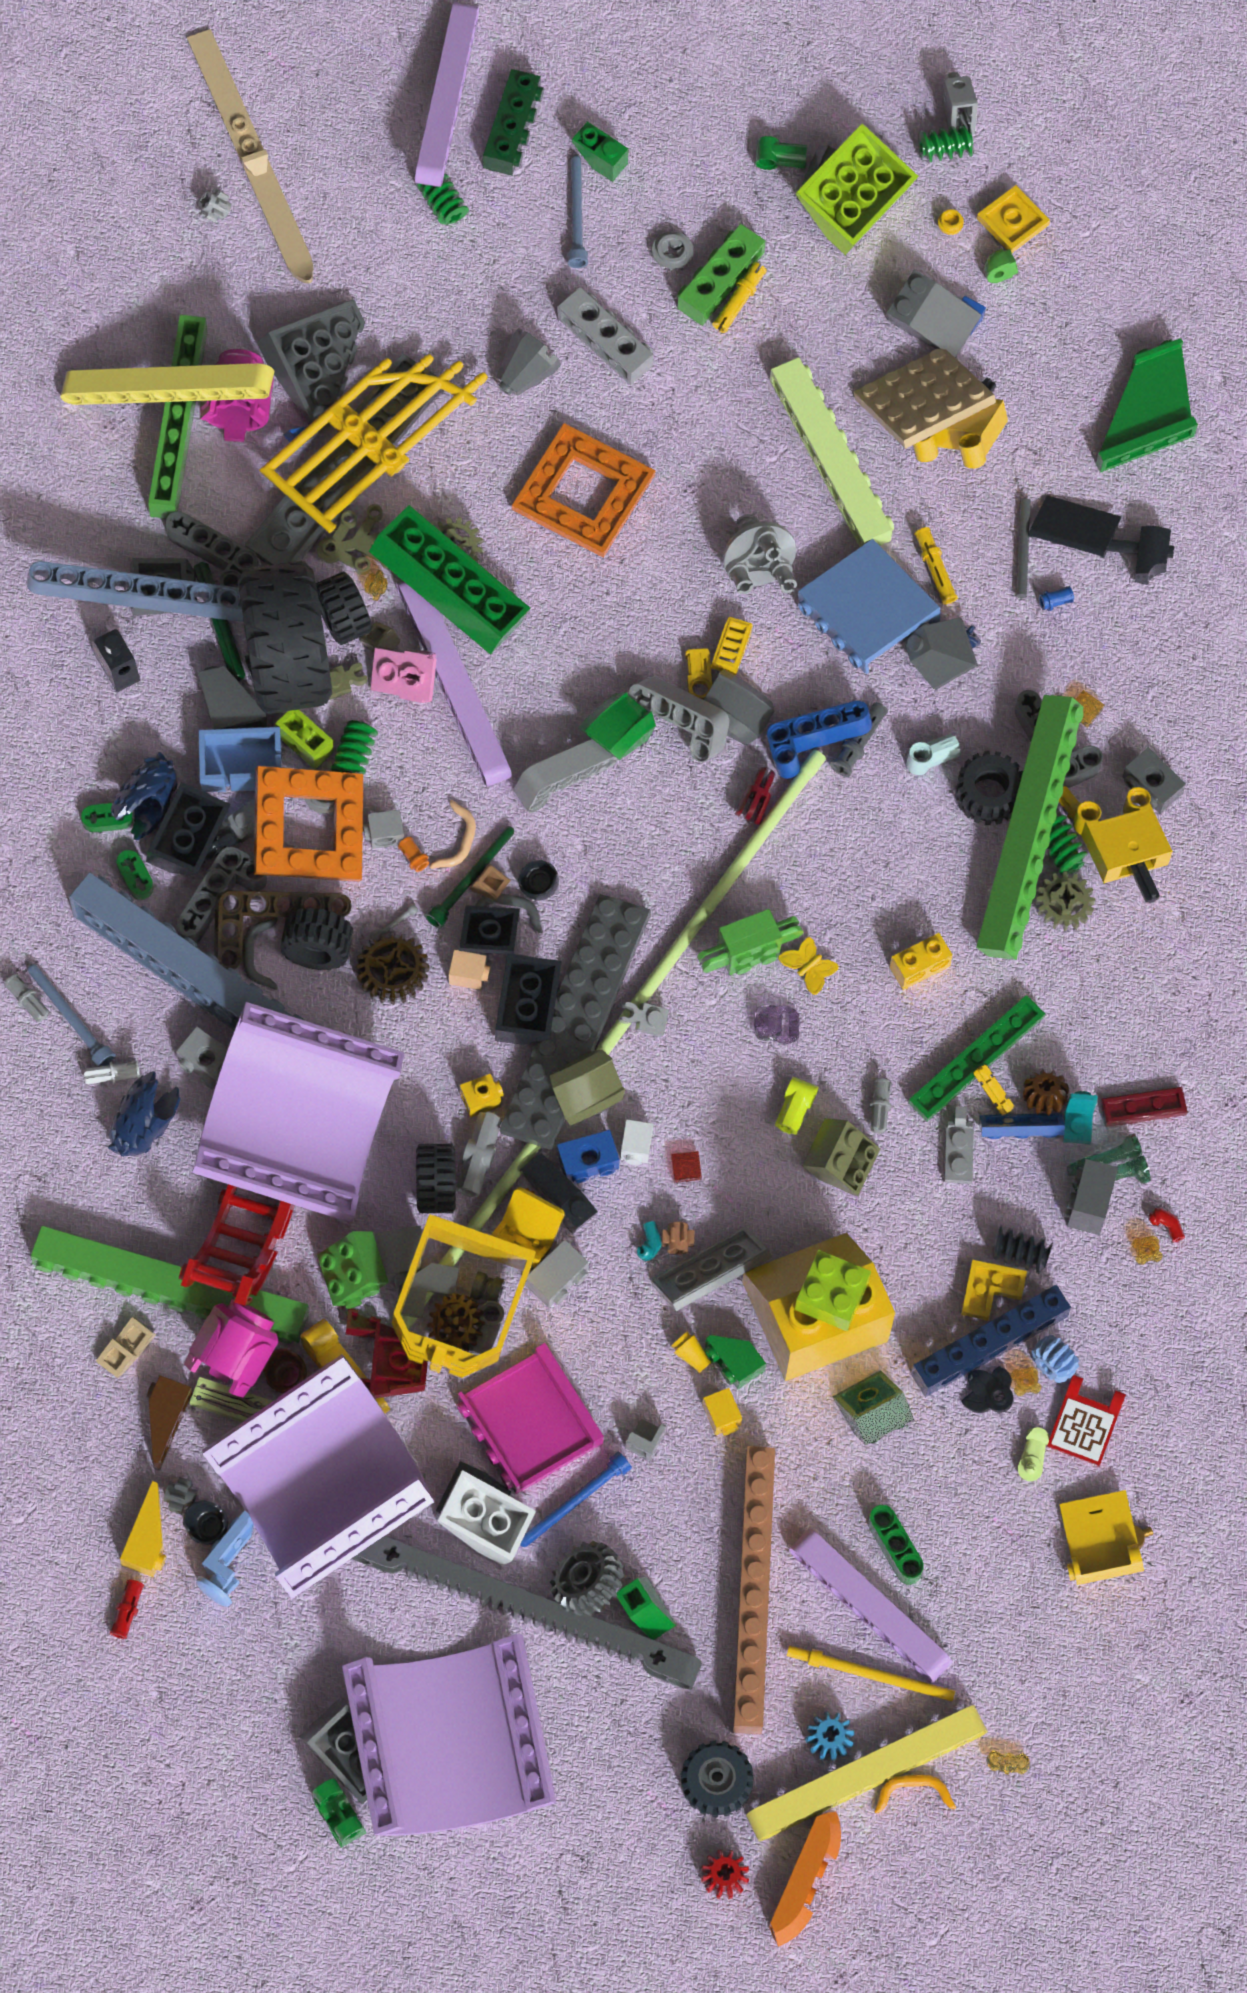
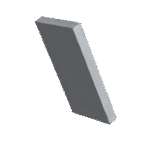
(711, 1268)

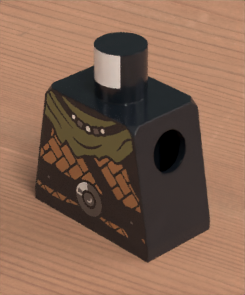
(113, 655)

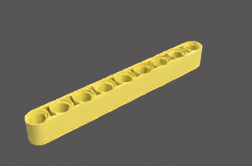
(167, 384)
(866, 1773)

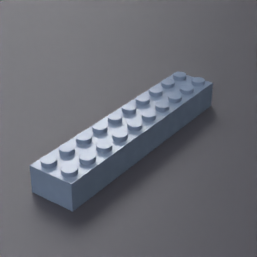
(165, 952)

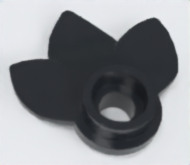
(986, 1388)

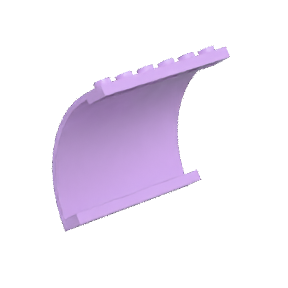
(296, 1111)
(320, 1474)
(449, 1739)

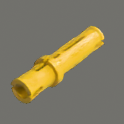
(744, 289)
(932, 556)

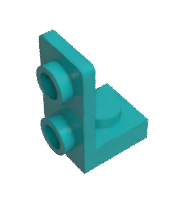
(1079, 1117)

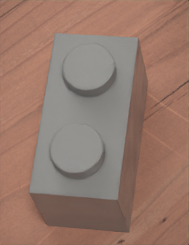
(557, 1274)

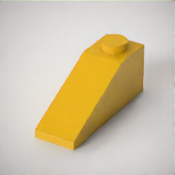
(145, 1544)

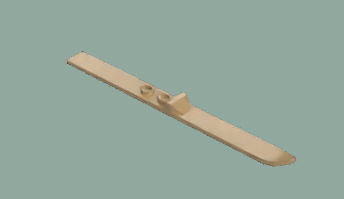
(252, 155)

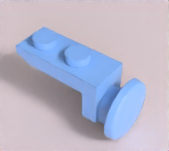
(221, 1555)

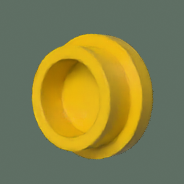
(950, 222)

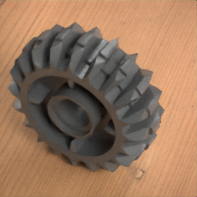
(587, 1578)

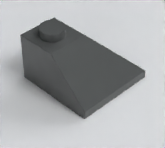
(941, 651)

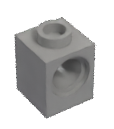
(384, 829)

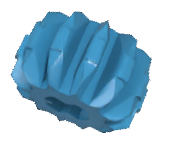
(819, 1731)

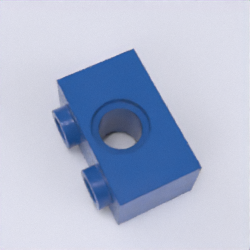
(598, 1145)

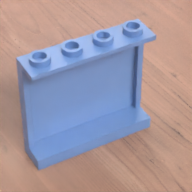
(866, 604)

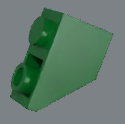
(601, 151)
(736, 1358)
(646, 1608)

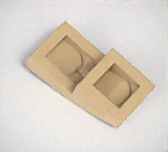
(126, 1348)

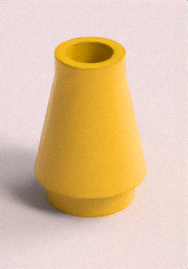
(691, 1352)

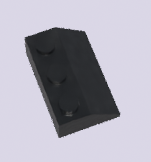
(187, 831)
(527, 999)

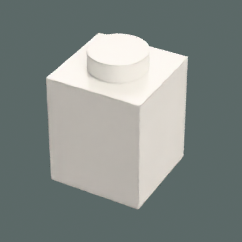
(636, 1142)

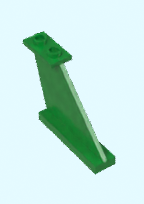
(1152, 408)

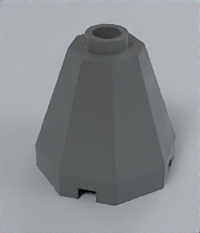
(525, 364)

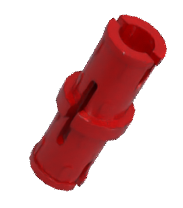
(126, 1609)

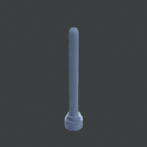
(577, 256)
(100, 1053)

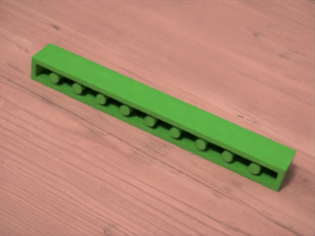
(1030, 827)
(153, 1280)

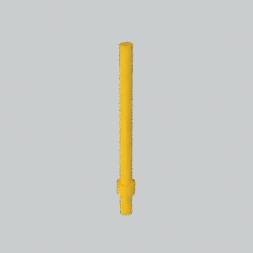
(817, 1658)

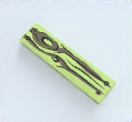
(217, 1399)

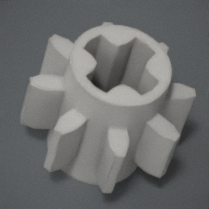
(214, 205)

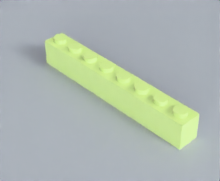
(830, 453)

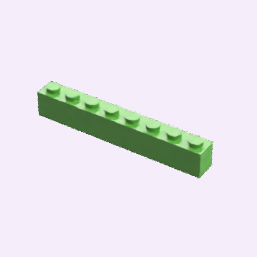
(176, 423)

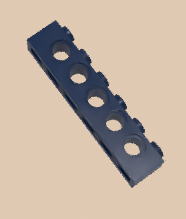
(990, 1340)

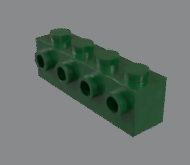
(512, 122)

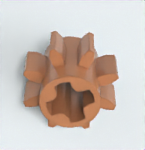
(678, 1238)

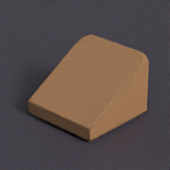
(490, 883)

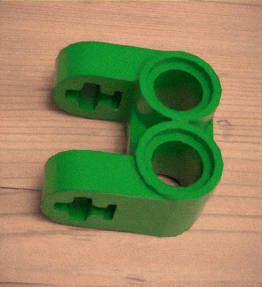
(337, 1812)

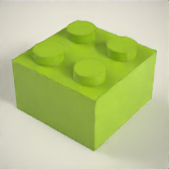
(832, 1290)

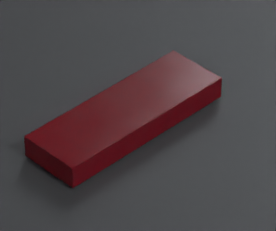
(1144, 1106)

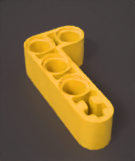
(323, 1347)

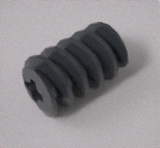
(1021, 1249)

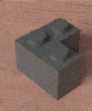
(1090, 1203)

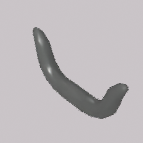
(515, 901)
(248, 953)

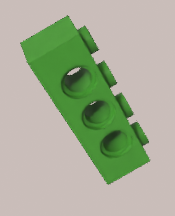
(702, 306)

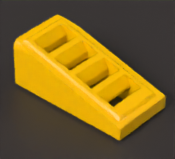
(734, 630)

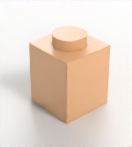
(468, 970)

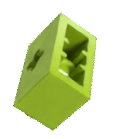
(305, 738)

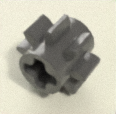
(180, 1495)

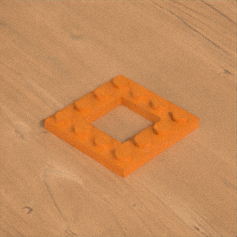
(595, 534)
(347, 793)

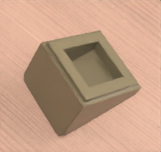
(380, 637)

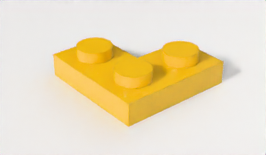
(990, 1280)

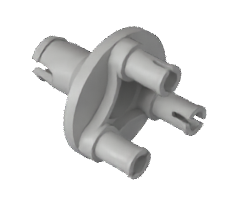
(760, 555)

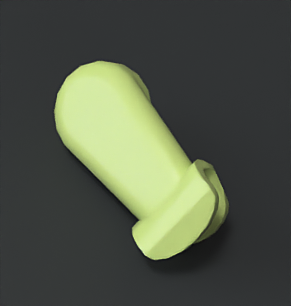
(1032, 1458)

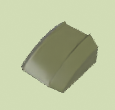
(587, 1086)

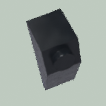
(560, 1191)

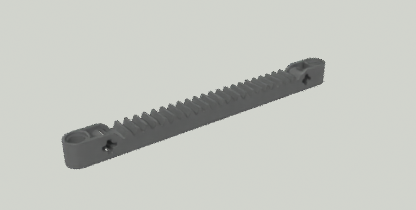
(676, 1666)

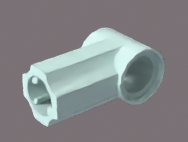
(933, 752)

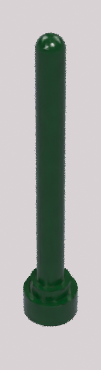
(438, 914)

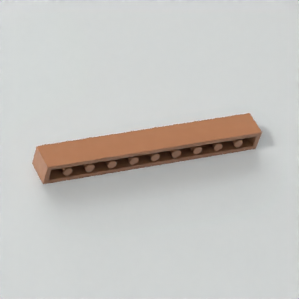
(754, 1590)

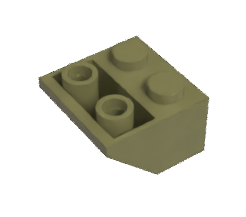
(841, 1156)

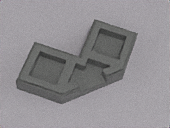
(432, 1278)

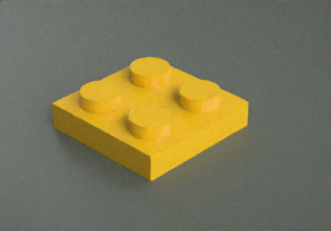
(1013, 219)

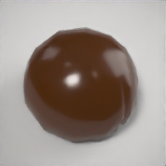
(284, 1370)

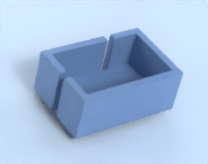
(232, 755)

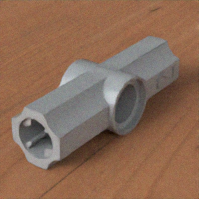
(479, 1154)

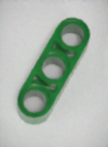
(896, 1558)

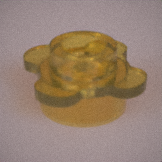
(375, 584)
(1147, 1242)
(1031, 1375)

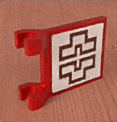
(1084, 1424)

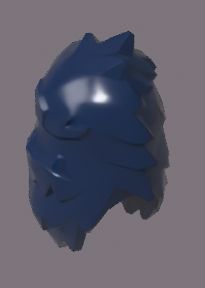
(147, 793)
(140, 1119)

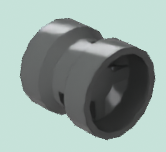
(493, 1291)

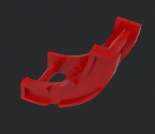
(259, 1267)

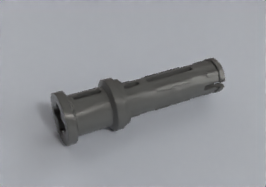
(855, 746)

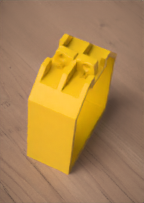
(441, 1354)

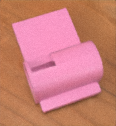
(404, 674)

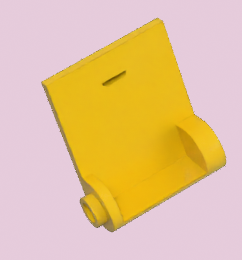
(1101, 1538)

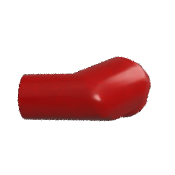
(1169, 1220)

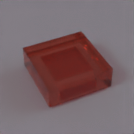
(686, 1167)

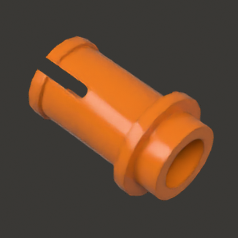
(417, 859)

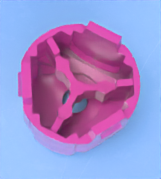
(237, 415)
(234, 1344)

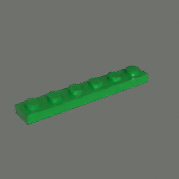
(982, 1051)

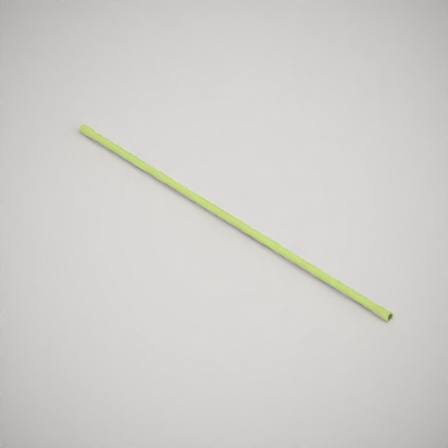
(807, 771)

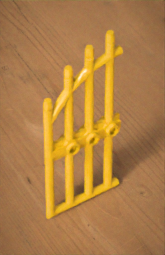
(366, 437)

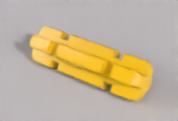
(993, 1089)

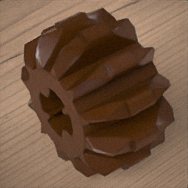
(1045, 1092)

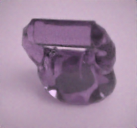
(769, 1023)

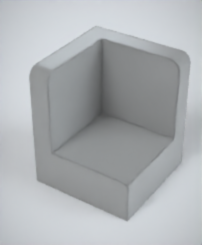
(645, 1439)

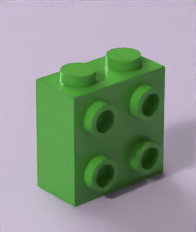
(353, 1269)

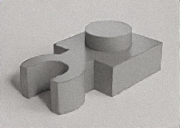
(648, 1018)

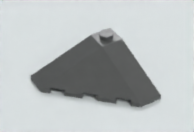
(314, 356)

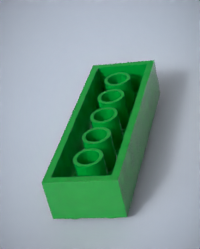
(449, 579)

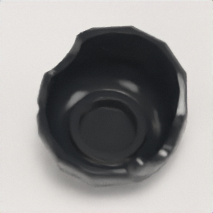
(538, 880)
(205, 1522)

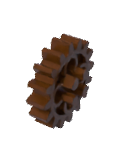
(455, 1308)

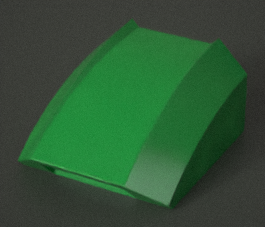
(619, 725)

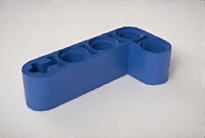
(850, 719)

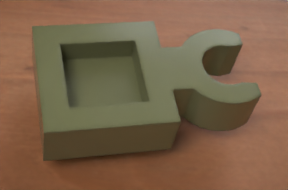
(343, 679)

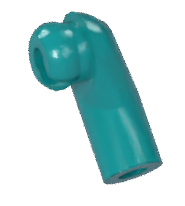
(652, 1243)

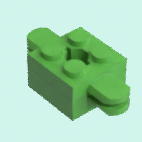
(749, 943)

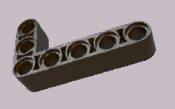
(269, 909)

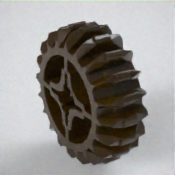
(412, 976)

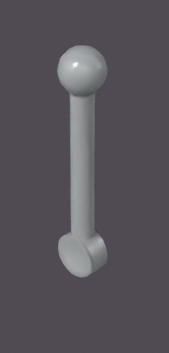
(411, 910)

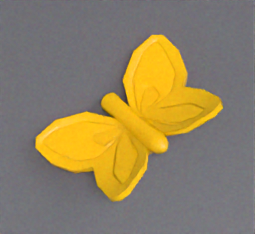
(811, 963)

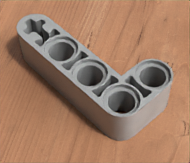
(704, 720)
(561, 771)

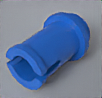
(1055, 598)

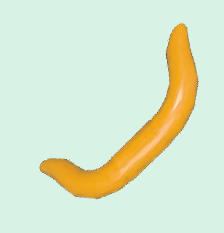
(912, 1781)

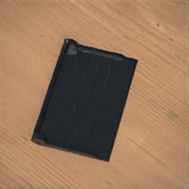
(1075, 526)

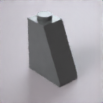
(228, 702)

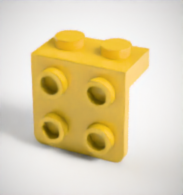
(530, 1223)

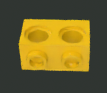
(920, 961)

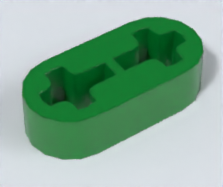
(105, 820)
(129, 877)

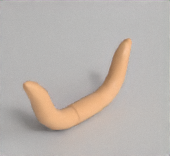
(466, 840)

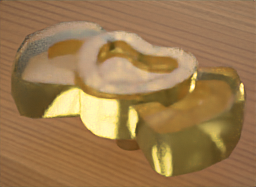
(1008, 1762)

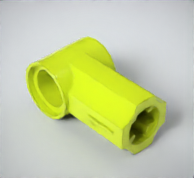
(798, 1099)

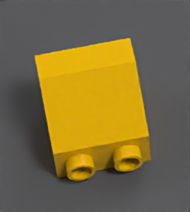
(803, 1341)

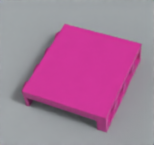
(530, 1420)

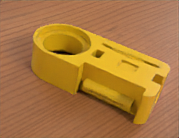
(698, 670)

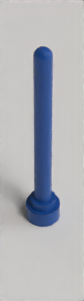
(617, 1466)

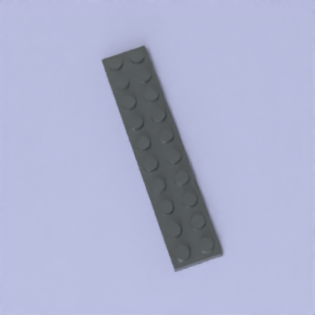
(288, 529)
(578, 1016)

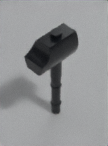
(1152, 551)

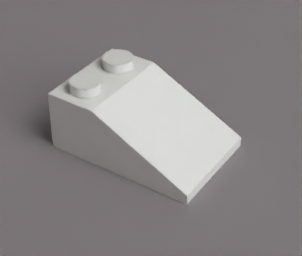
(485, 1518)

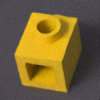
(481, 1095)

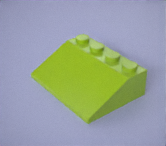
(855, 188)

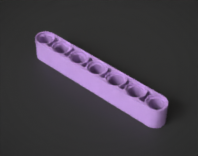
(870, 1605)

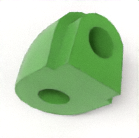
(1000, 266)

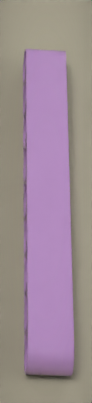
(447, 94)
(456, 687)

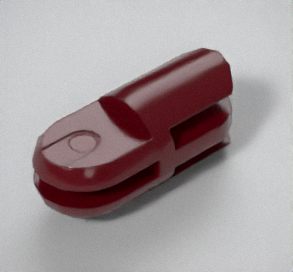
(757, 795)

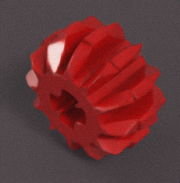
(735, 1878)

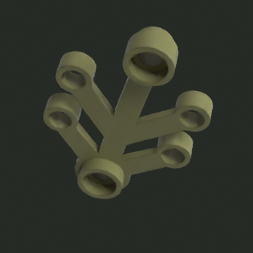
(361, 541)

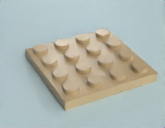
(924, 397)

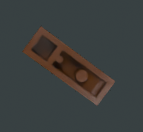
(166, 1407)

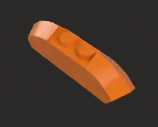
(791, 1913)

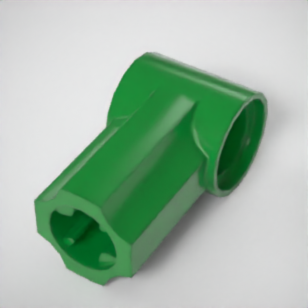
(773, 153)

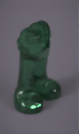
(1128, 1149)

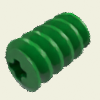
(945, 143)
(444, 201)
(353, 747)
(1063, 849)

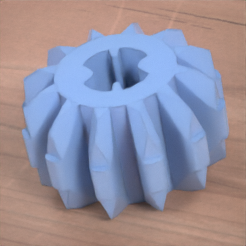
(1055, 1358)

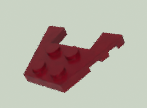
(391, 1369)

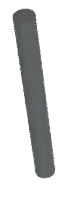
(1023, 548)

